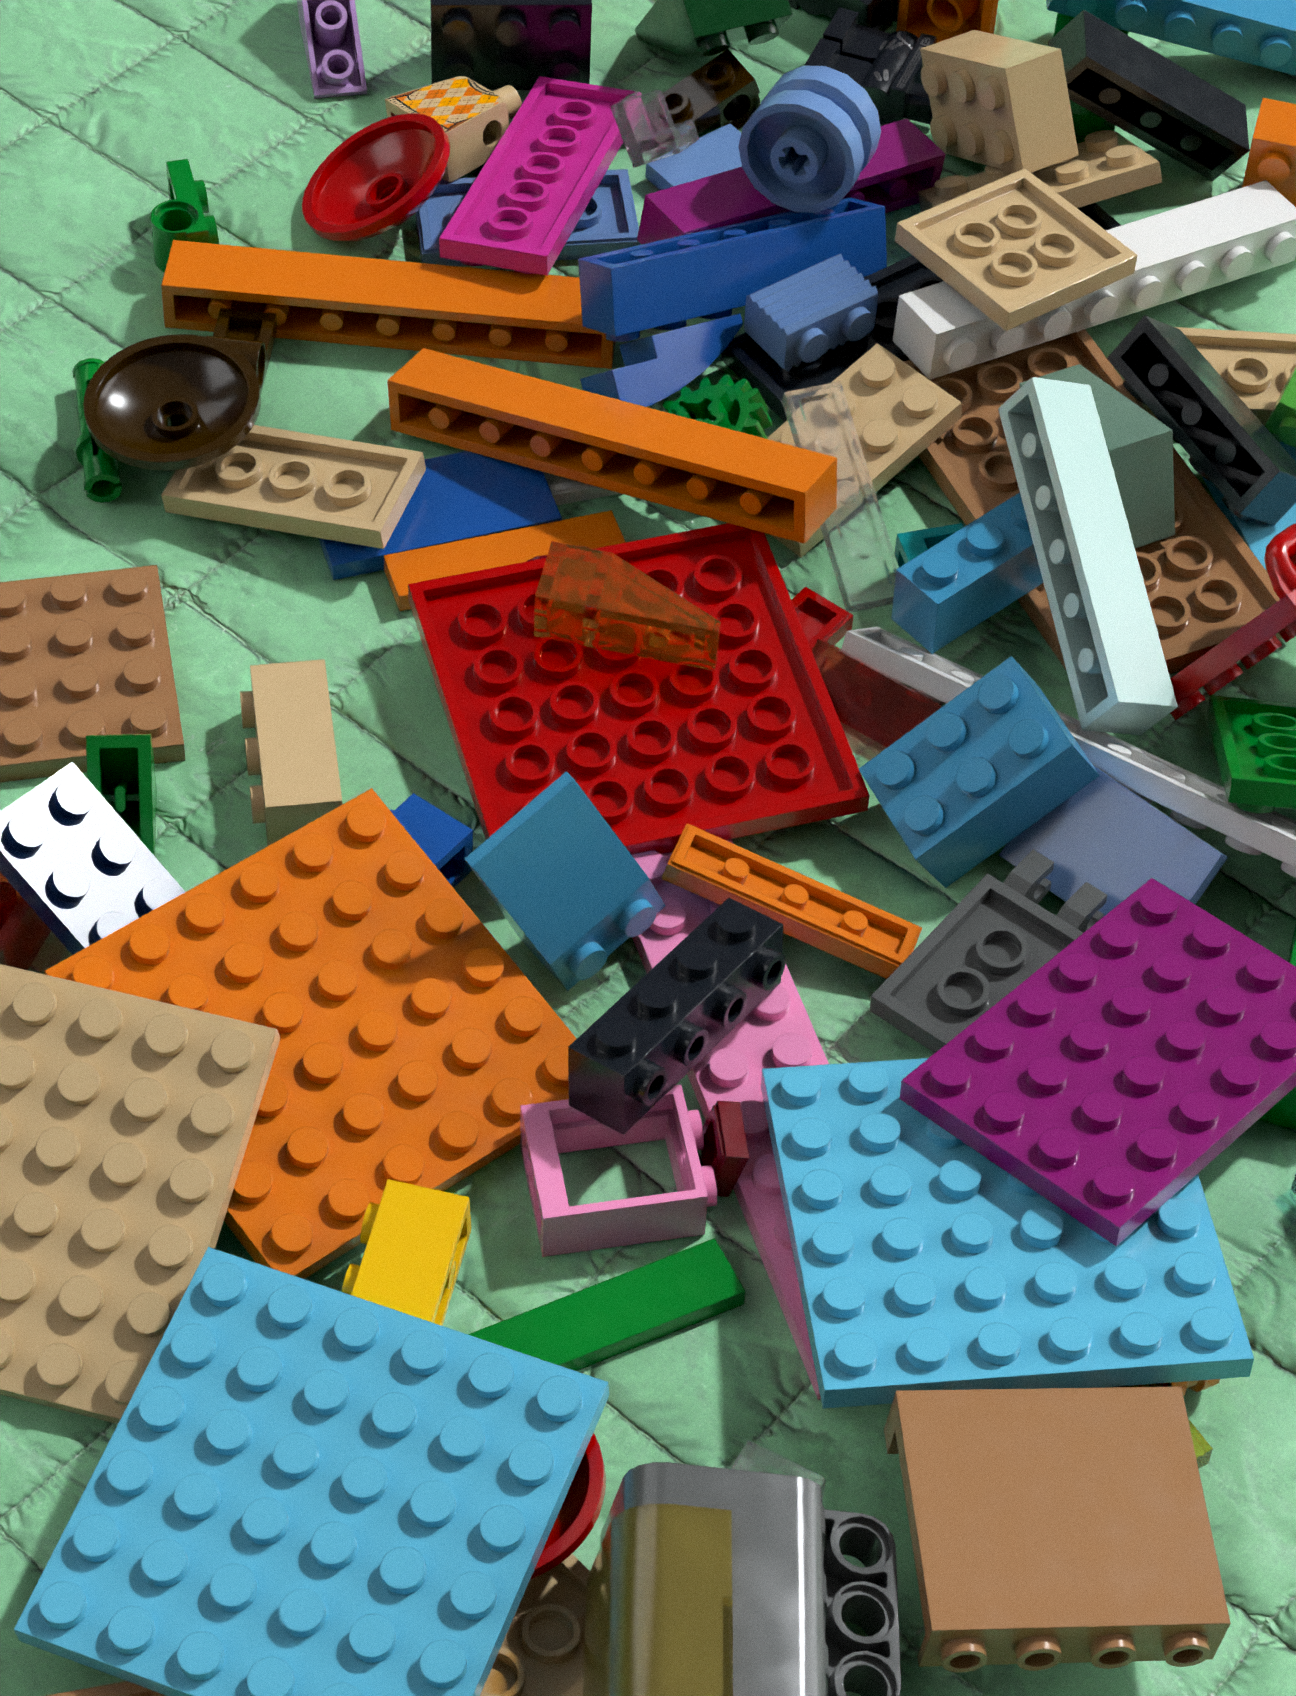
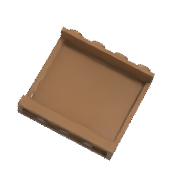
(1057, 1527)

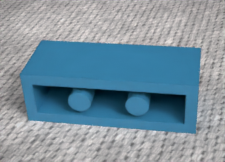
(967, 577)

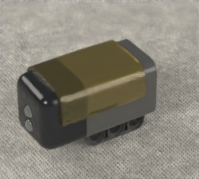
(738, 1590)

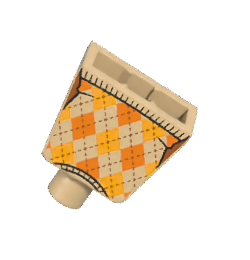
(467, 113)

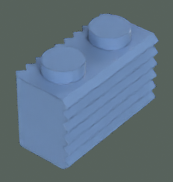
(811, 312)

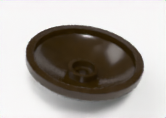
(172, 402)

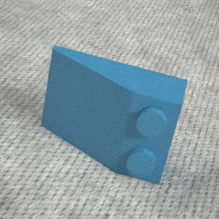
(566, 882)

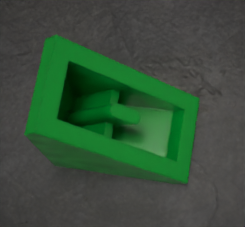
(125, 776)

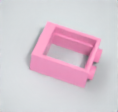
(566, 1229)

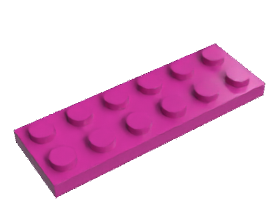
(537, 179)

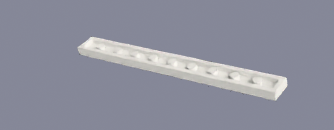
(1190, 797)

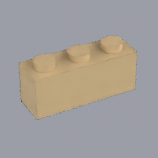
(291, 746)

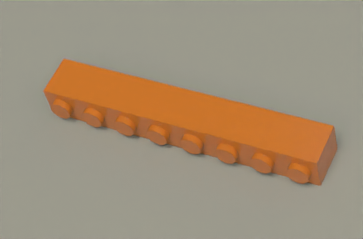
(385, 303)
(614, 445)

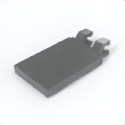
(982, 952)

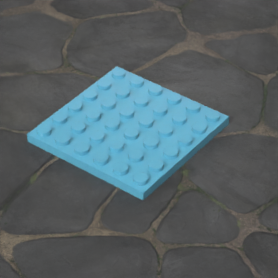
(958, 1276)
(313, 1500)

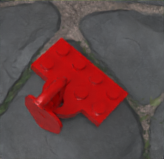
(1251, 641)

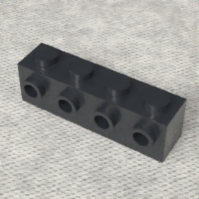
(1151, 96)
(1207, 420)
(675, 1015)

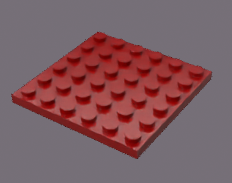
(637, 733)

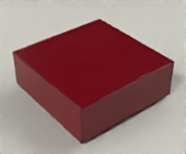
(725, 1145)

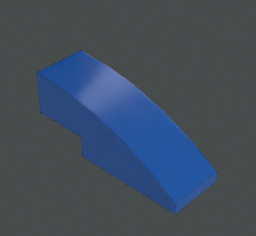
(664, 362)

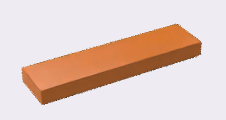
(495, 550)
(803, 905)

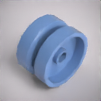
(810, 139)

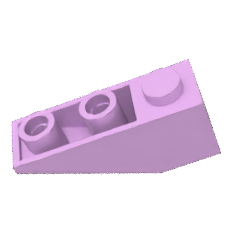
(332, 47)

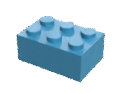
(978, 772)

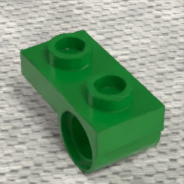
(182, 214)

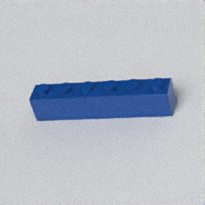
(718, 267)

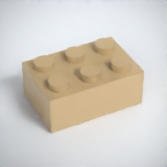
(999, 101)

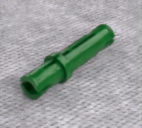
(100, 469)

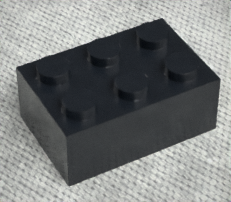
(510, 41)

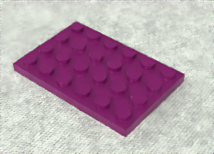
(1121, 1061)

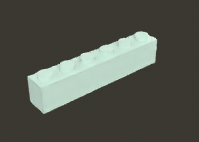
(1087, 557)

